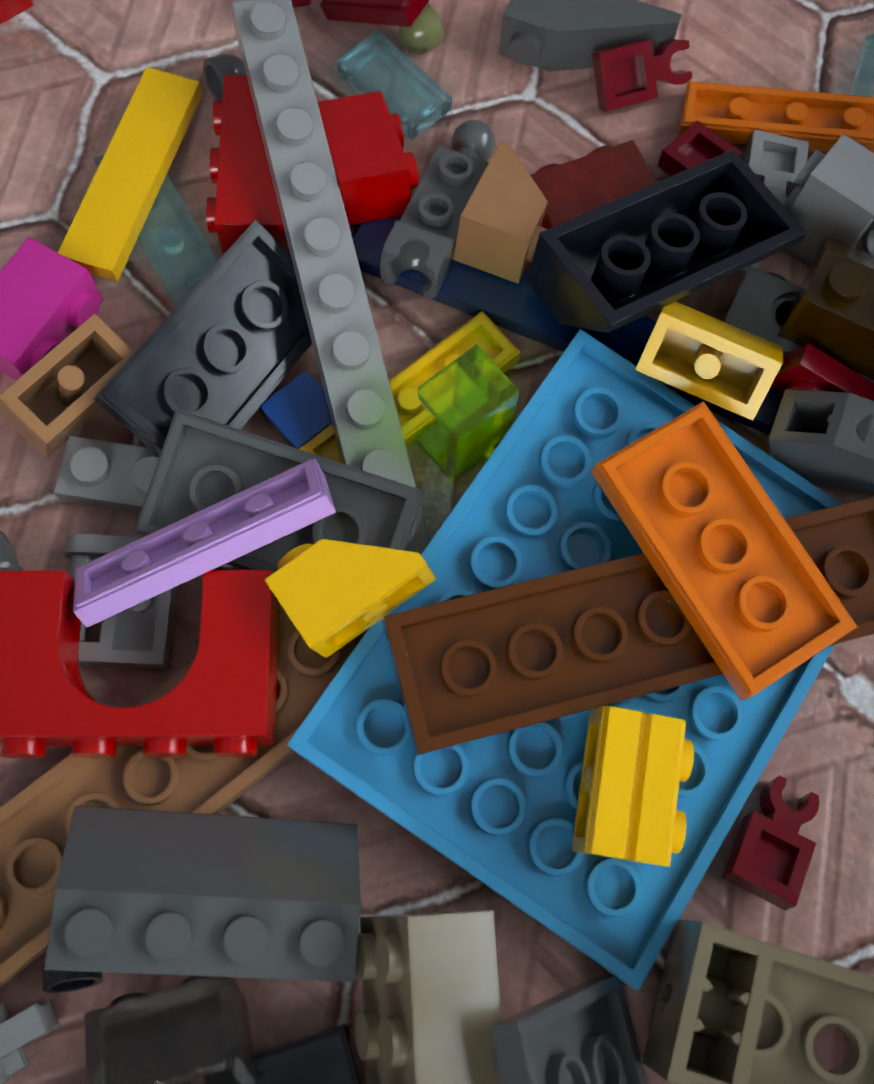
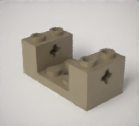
(752, 1011)

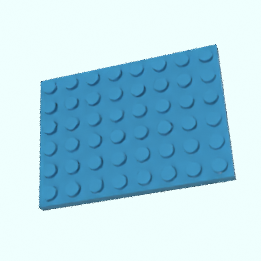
(511, 799)

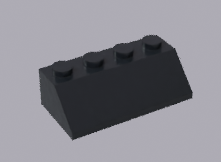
(659, 244)

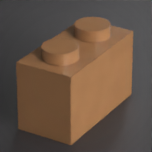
(60, 388)

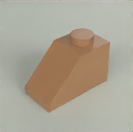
(501, 218)

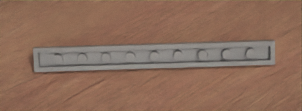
(322, 247)

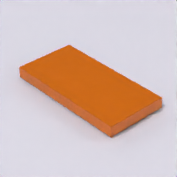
(723, 550)

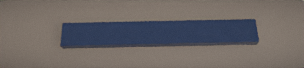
(523, 312)

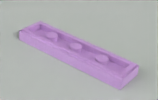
(201, 542)

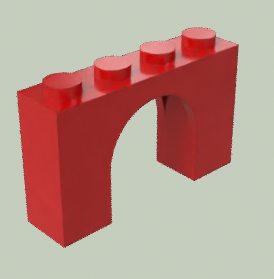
(220, 701)

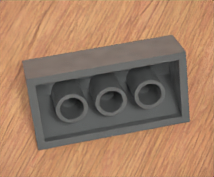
(206, 896)

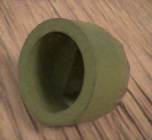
(424, 33)

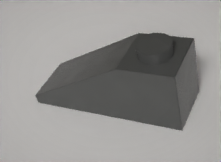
(566, 32)

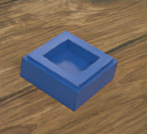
(298, 410)

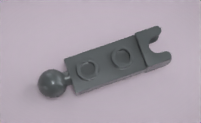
(430, 223)

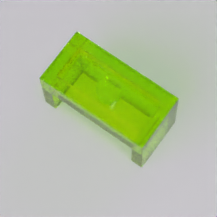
(472, 413)

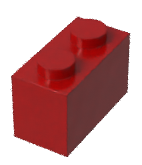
(369, 157)

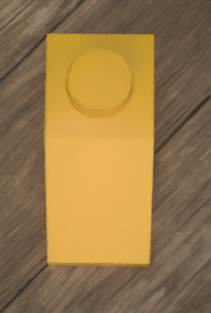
(344, 588)

